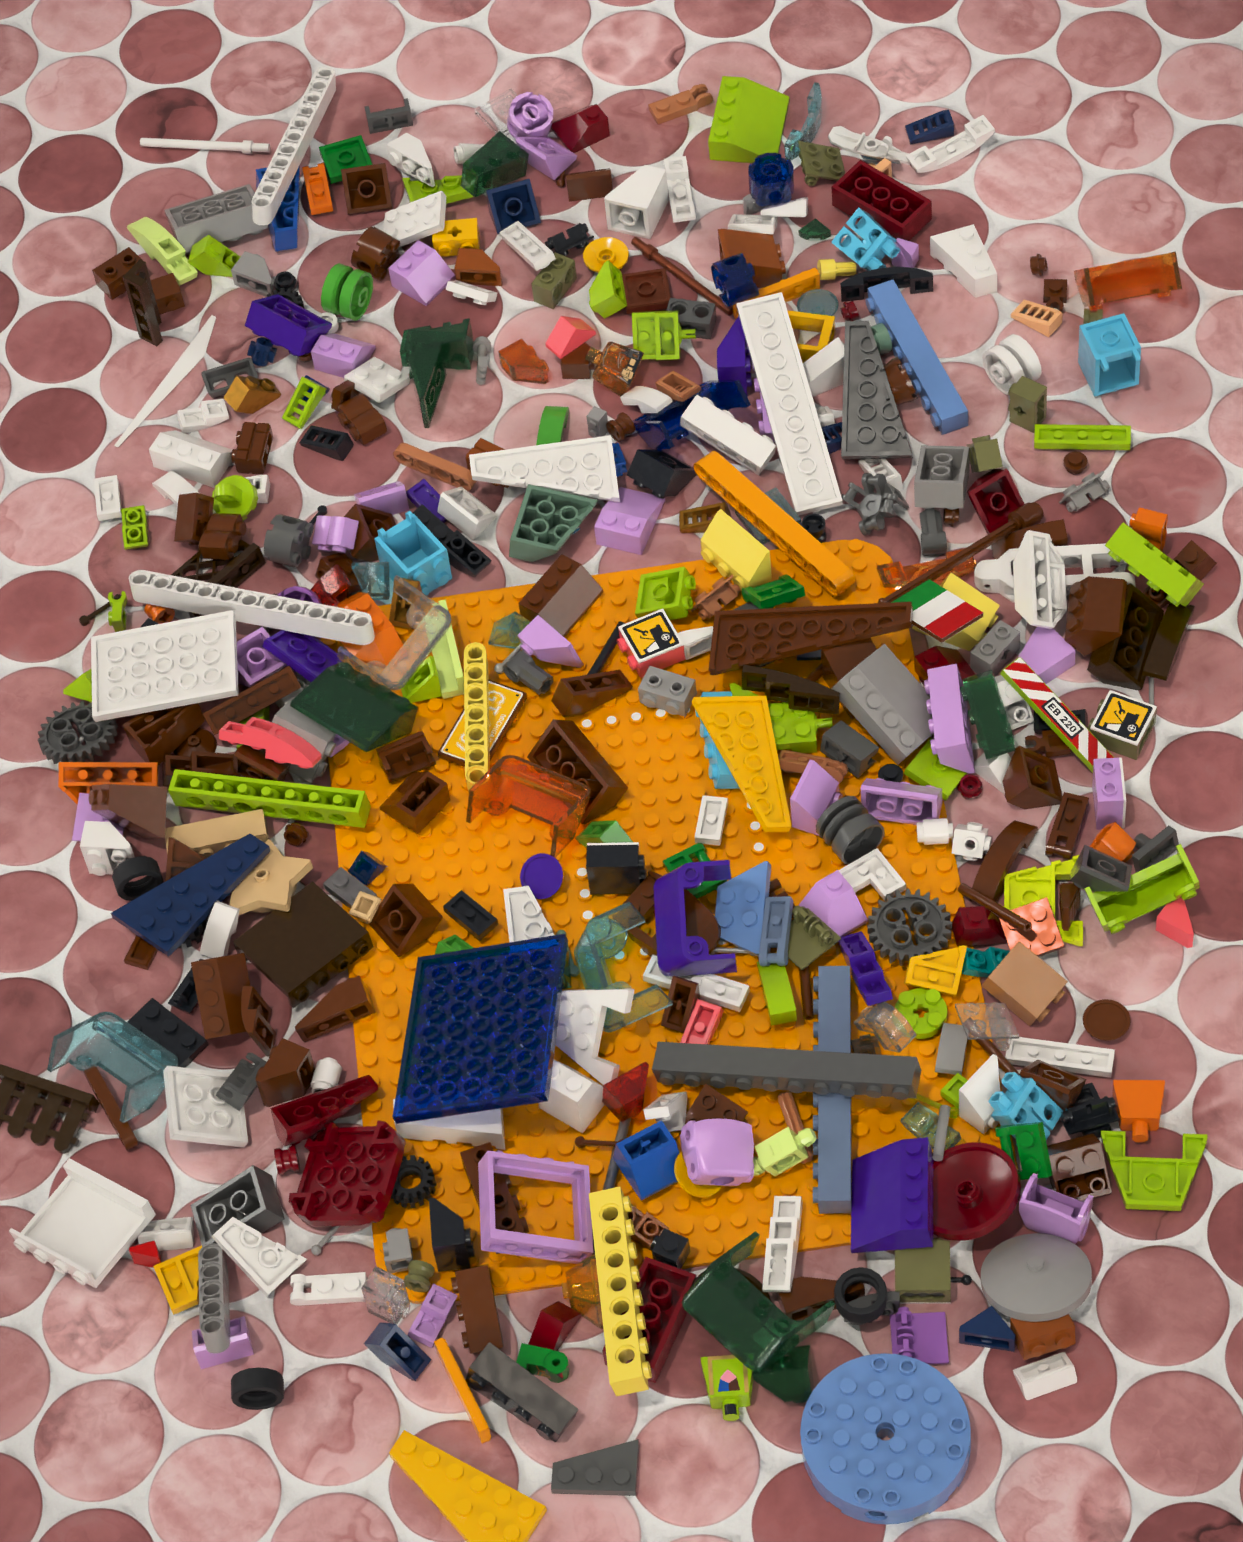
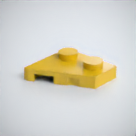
(180, 1280)

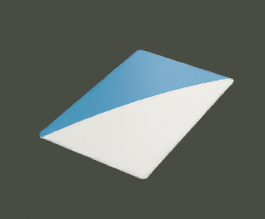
(880, 158)

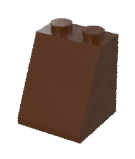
(841, 659)
(132, 807)

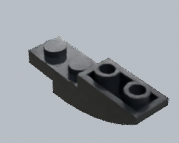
(461, 552)

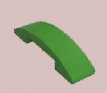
(552, 424)

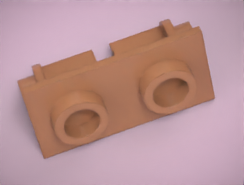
(722, 591)

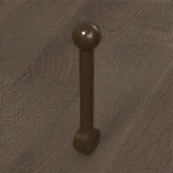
(84, 620)

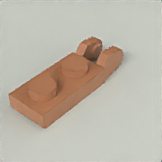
(680, 104)
(796, 762)

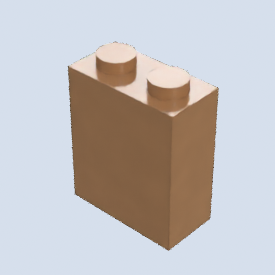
(1025, 984)

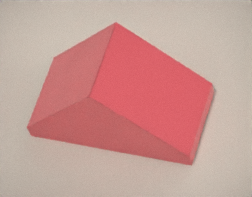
(568, 335)
(1175, 923)

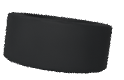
(134, 868)
(866, 1276)
(257, 1388)

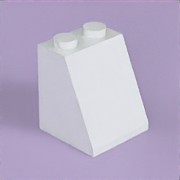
(638, 202)
(573, 1097)

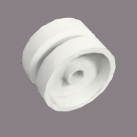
(1010, 362)

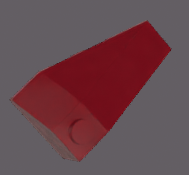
(307, 1115)

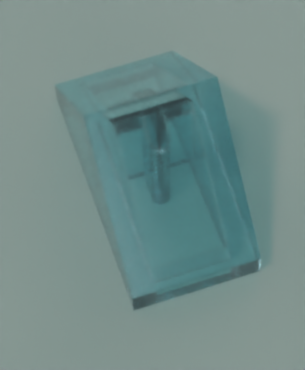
(373, 578)
(506, 630)

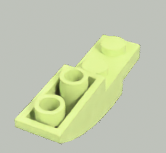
(164, 247)

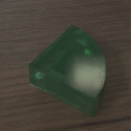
(814, 230)

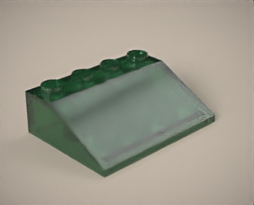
(356, 707)

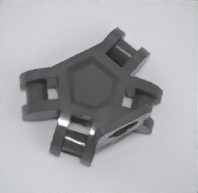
(874, 504)

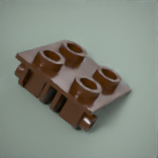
(714, 1105)

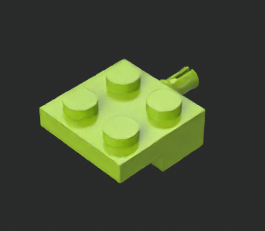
(659, 334)
(796, 728)

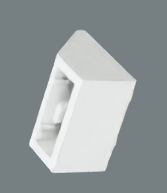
(1016, 707)
(103, 847)

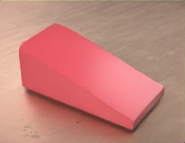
(702, 1023)

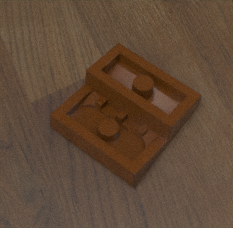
(256, 1019)

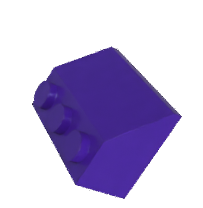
(286, 324)

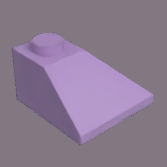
(547, 644)
(835, 904)

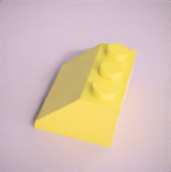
(736, 552)

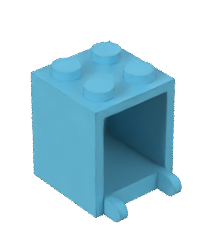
(1109, 354)
(414, 553)

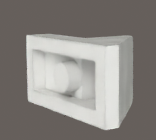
(669, 1109)

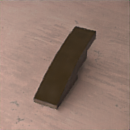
(1168, 641)
(786, 687)

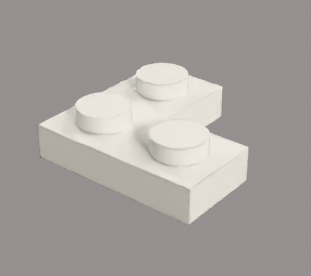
(873, 870)

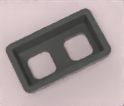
(227, 373)

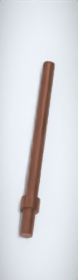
(651, 253)

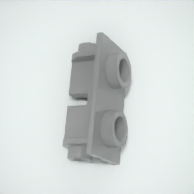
(1076, 496)

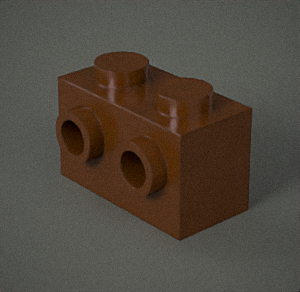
(110, 273)

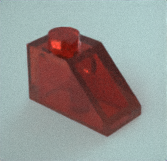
(626, 1093)

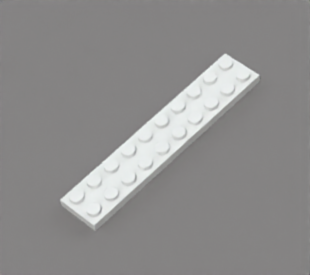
(789, 404)

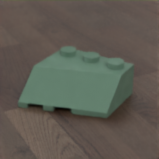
(546, 522)

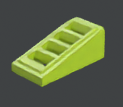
(309, 406)

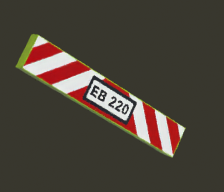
(1054, 713)

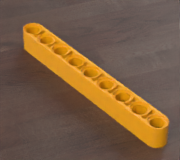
(774, 523)

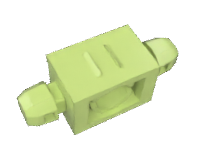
(782, 1151)

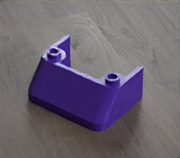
(675, 951)

